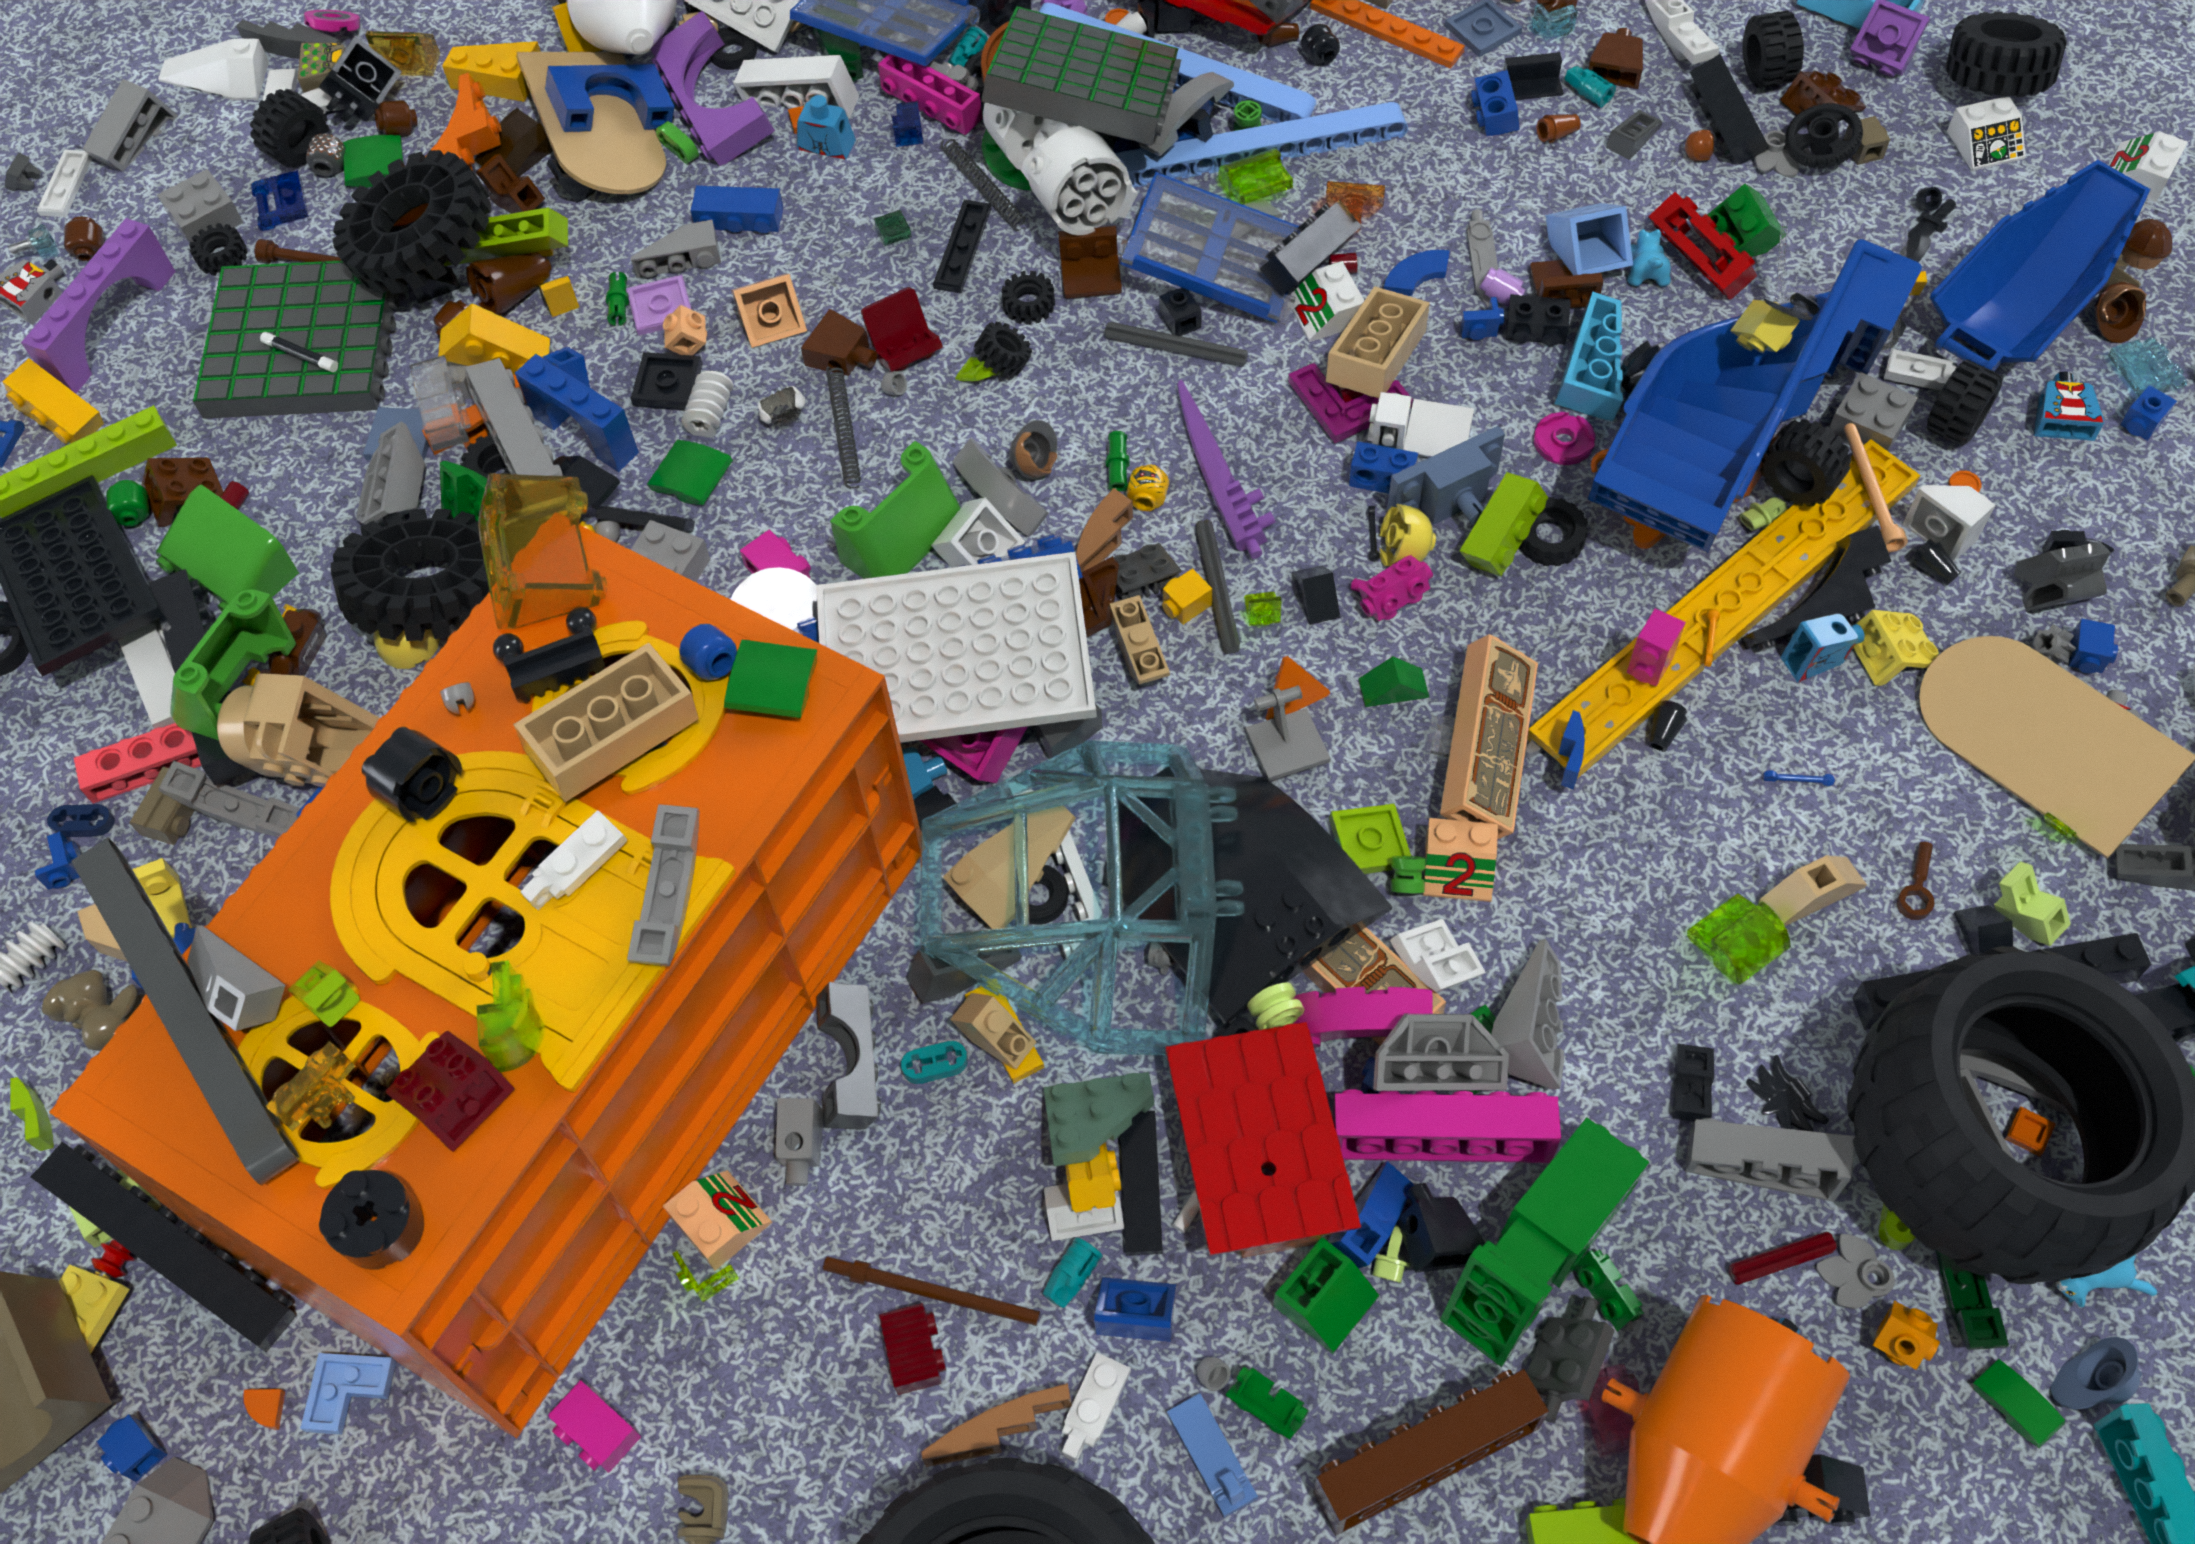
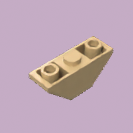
(1138, 640)
(1813, 888)

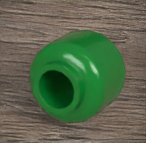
(127, 502)

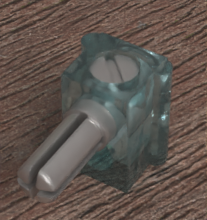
(40, 240)

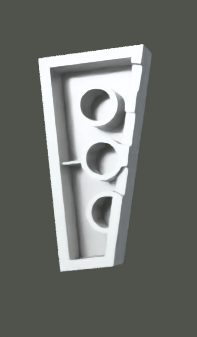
(796, 81)

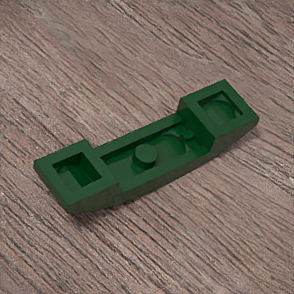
(1972, 1307)

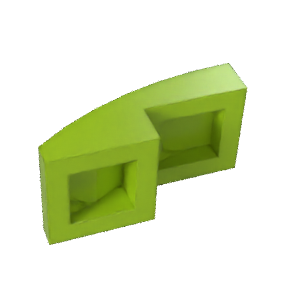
(31, 1110)

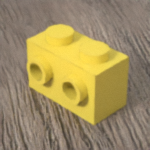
(1764, 328)

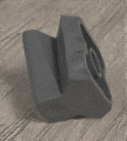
(2064, 576)

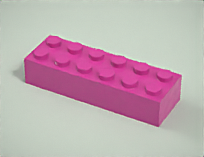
(1447, 1126)

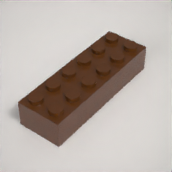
(1428, 1451)

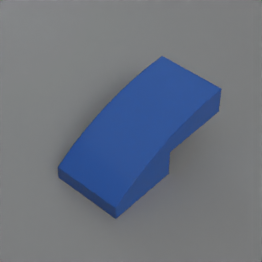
(1572, 747)

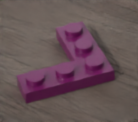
(1334, 415)

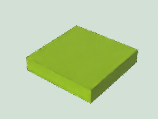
(1370, 836)

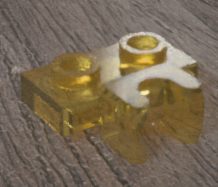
(314, 1089)

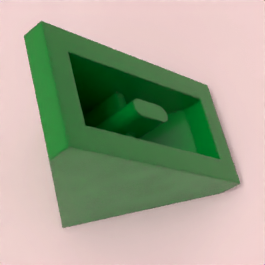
(1393, 683)

